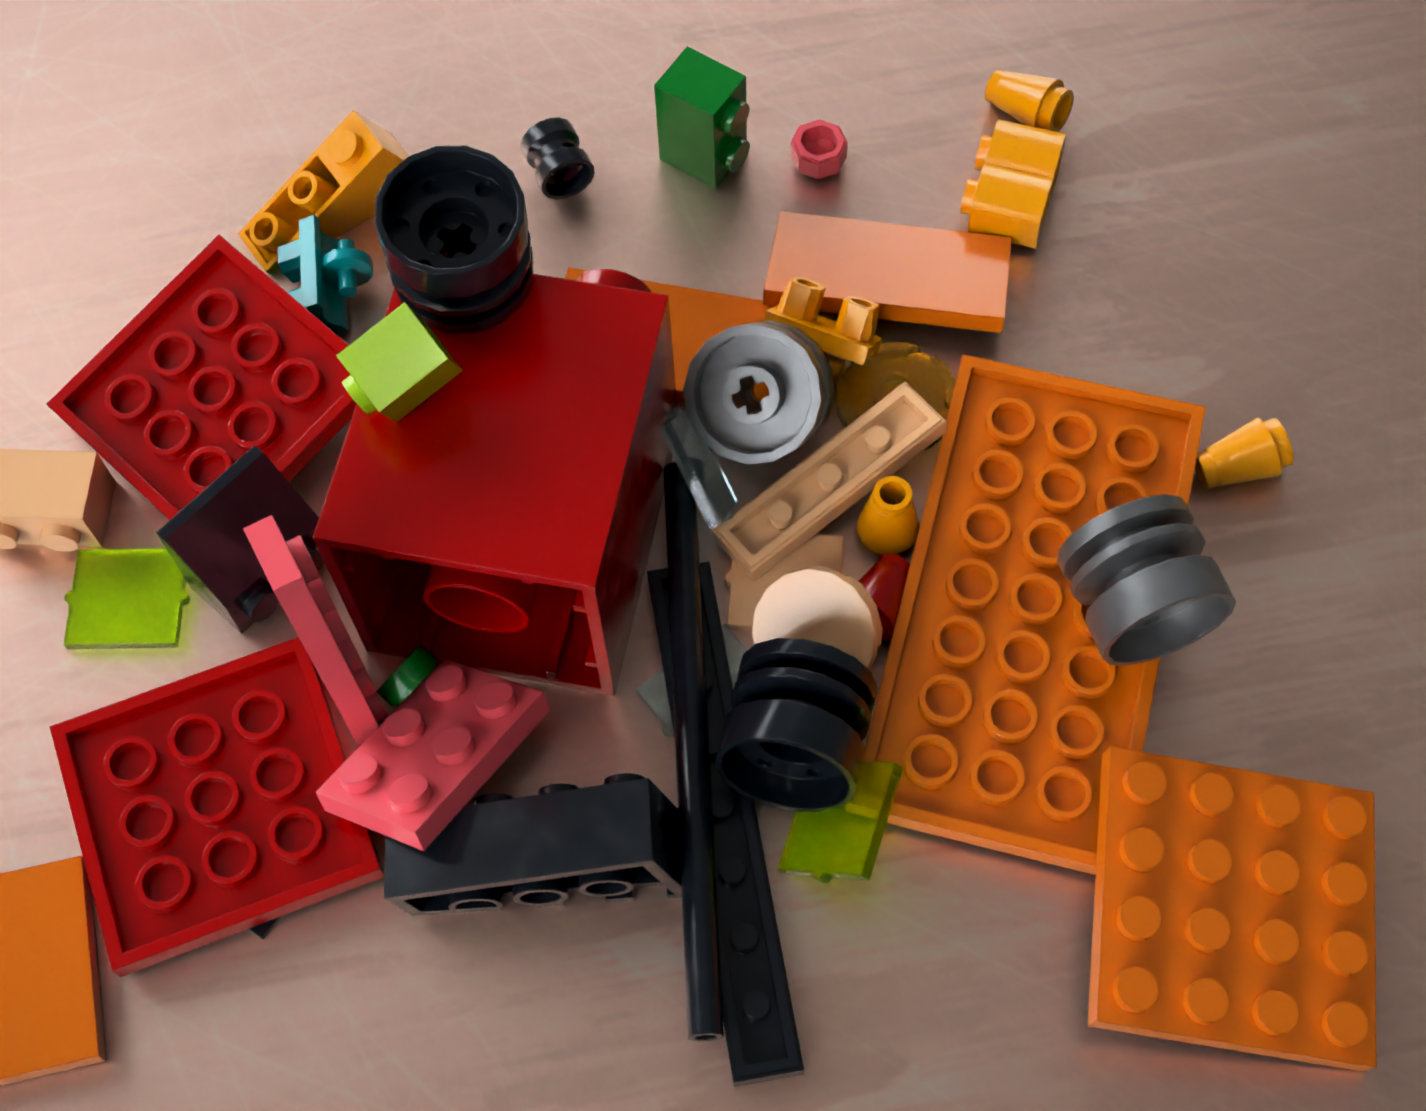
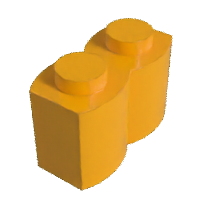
(1014, 182)

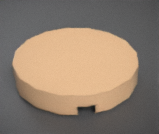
(822, 609)

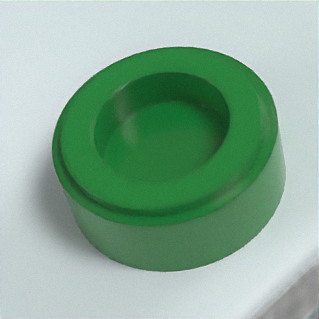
(408, 676)

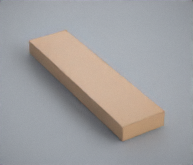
(829, 481)

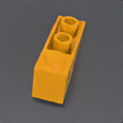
(333, 184)

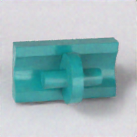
(327, 272)

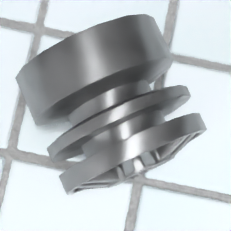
(1145, 580)

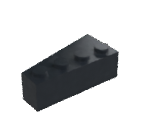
(541, 849)

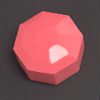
(818, 149)

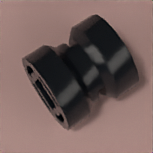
(554, 149)

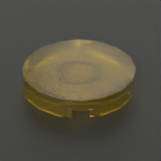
(896, 362)

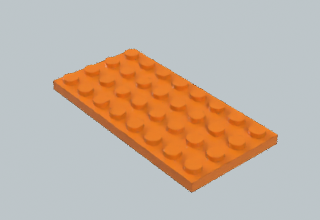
(990, 664)

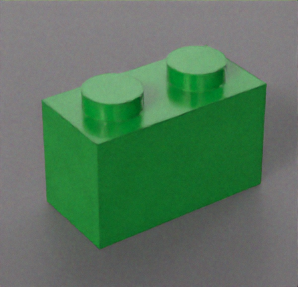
(702, 117)

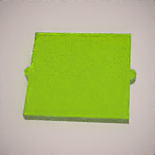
(125, 600)
(844, 838)

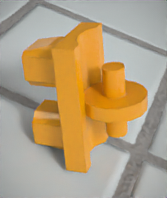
(848, 337)

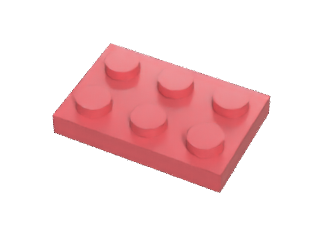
(433, 753)

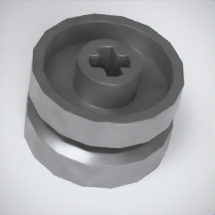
(723, 399)

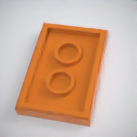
(48, 972)

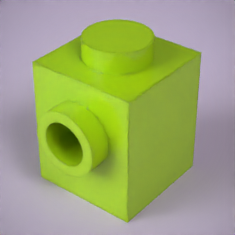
(397, 365)

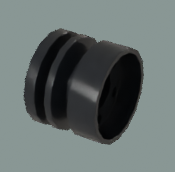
(456, 237)
(797, 725)

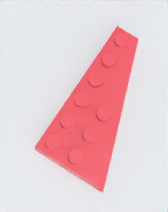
(317, 626)

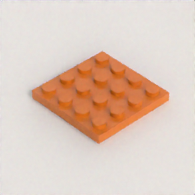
(1235, 910)

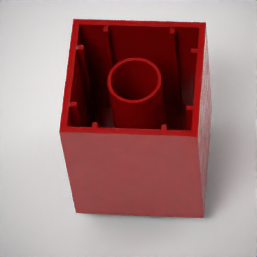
(518, 495)

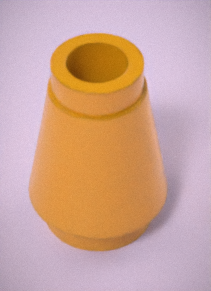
(1031, 99)
(1246, 455)
(889, 517)

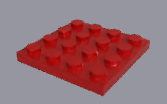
(205, 378)
(208, 806)

